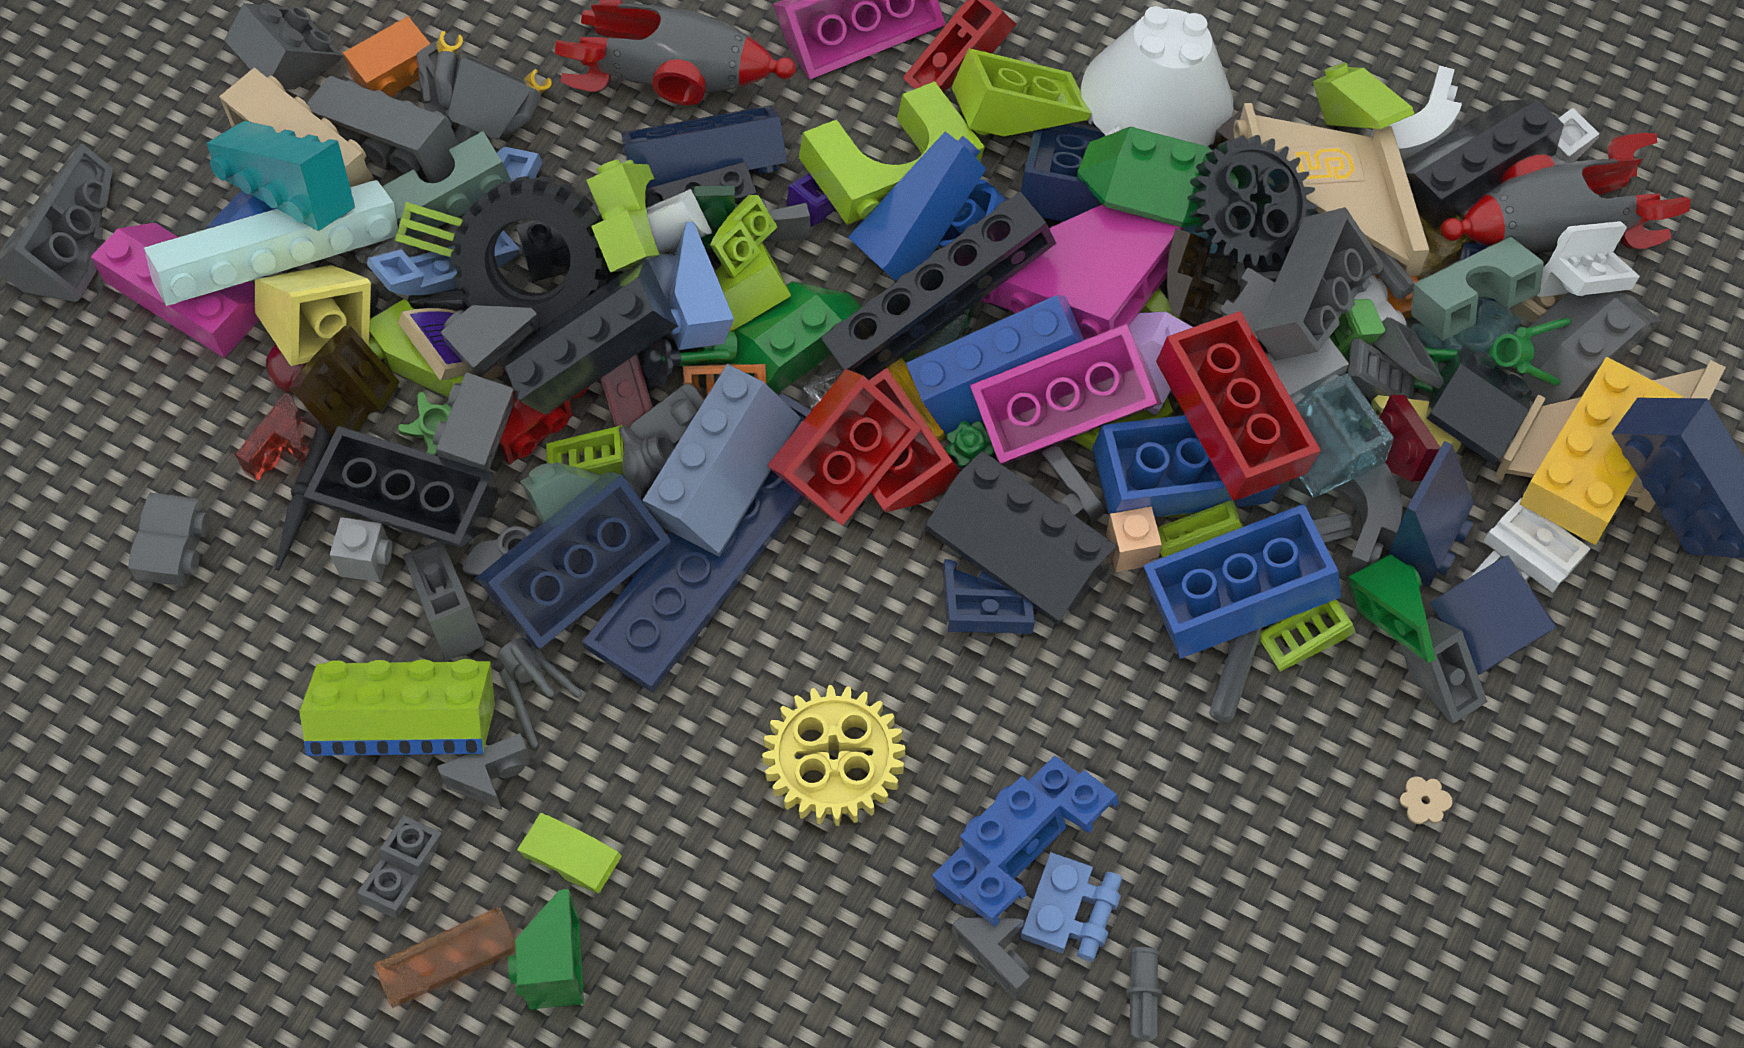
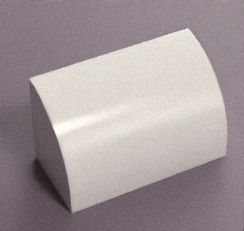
(669, 219)

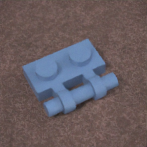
(1057, 904)

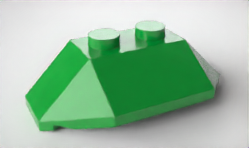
(1145, 174)
(791, 333)

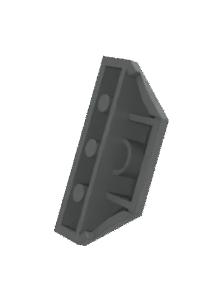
(1598, 329)

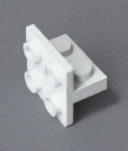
(1586, 262)

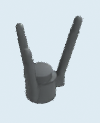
(525, 664)

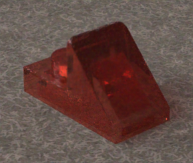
(277, 432)

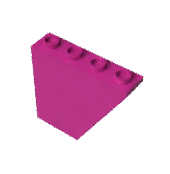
(1102, 264)

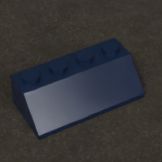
(708, 144)

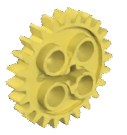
(835, 792)

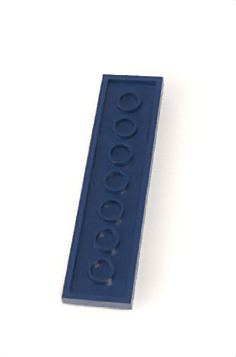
(685, 587)

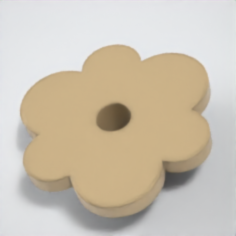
(1430, 791)

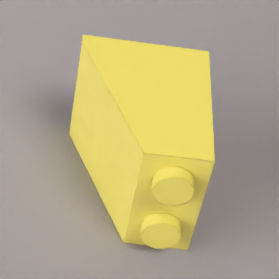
(310, 307)

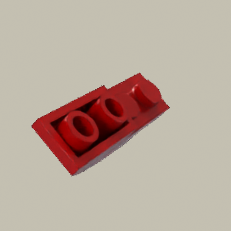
(529, 427)

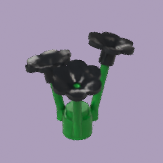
(660, 359)

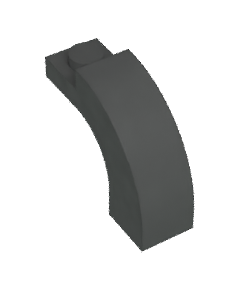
(1379, 510)

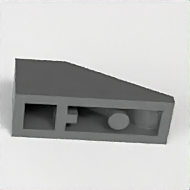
(444, 600)

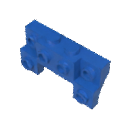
(1015, 833)

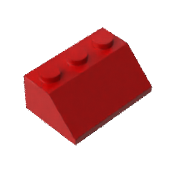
(844, 446)
(922, 468)

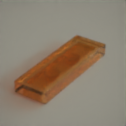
(445, 957)

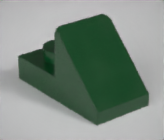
(716, 205)

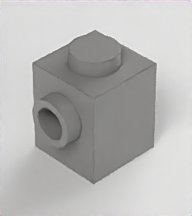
(361, 549)

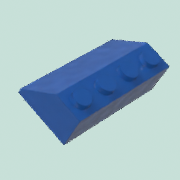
(947, 372)

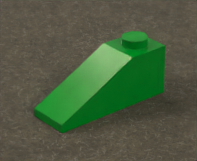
(1391, 599)

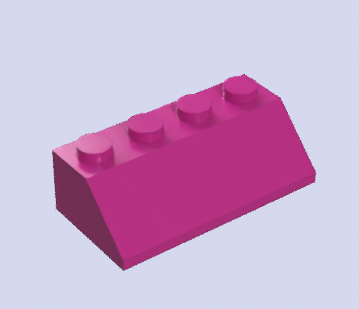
(844, 31)
(212, 319)
(1065, 394)

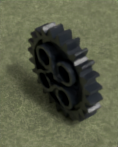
(1250, 201)

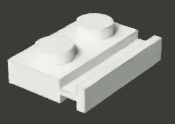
(1537, 546)

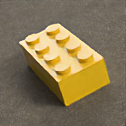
(1585, 467)

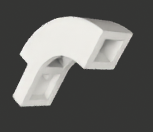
(1431, 122)

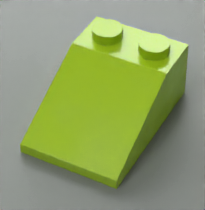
(1015, 95)

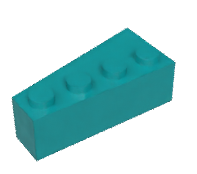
(285, 171)

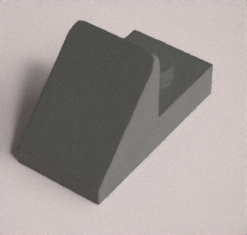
(473, 773)
(987, 948)

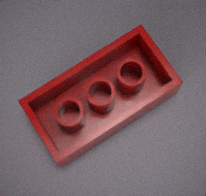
(1237, 405)

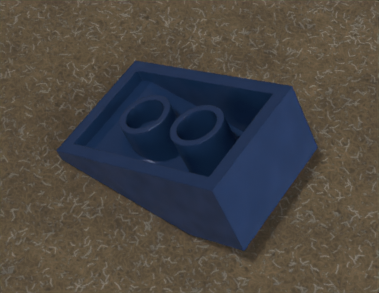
(1052, 168)
(1435, 518)

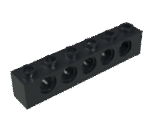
(549, 254)
(959, 288)

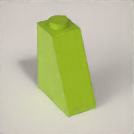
(753, 289)

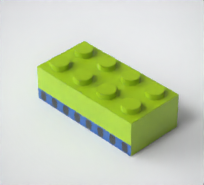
(398, 708)

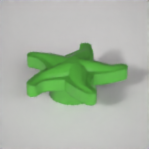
(427, 422)

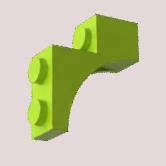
(625, 227)

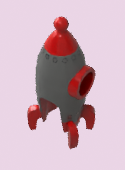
(667, 49)
(1545, 199)

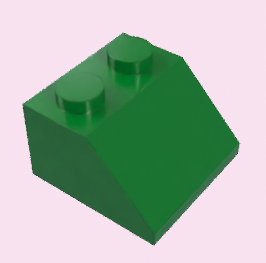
(550, 956)

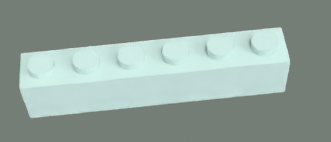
(264, 246)

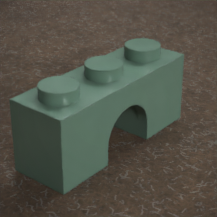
(475, 173)
(1449, 298)

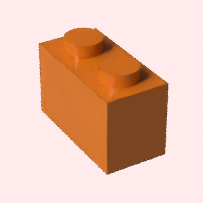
(387, 58)

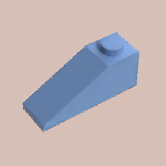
(697, 296)

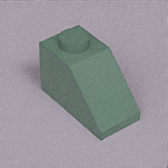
(554, 486)

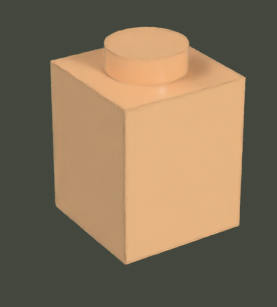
(1135, 538)

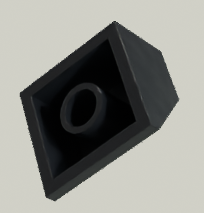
(1479, 403)

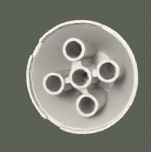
(1160, 79)

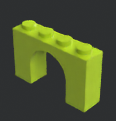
(859, 183)

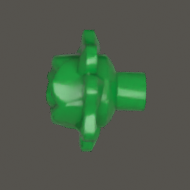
(968, 442)

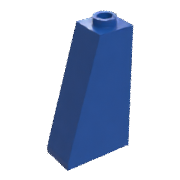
(920, 207)

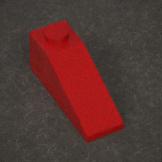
(974, 26)

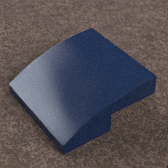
(1495, 613)

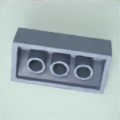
(721, 460)

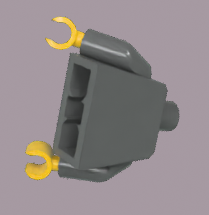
(483, 95)

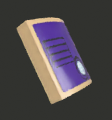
(424, 331)

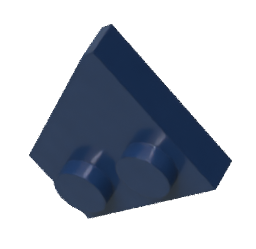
(983, 604)

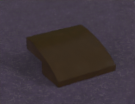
(1186, 263)
(344, 382)

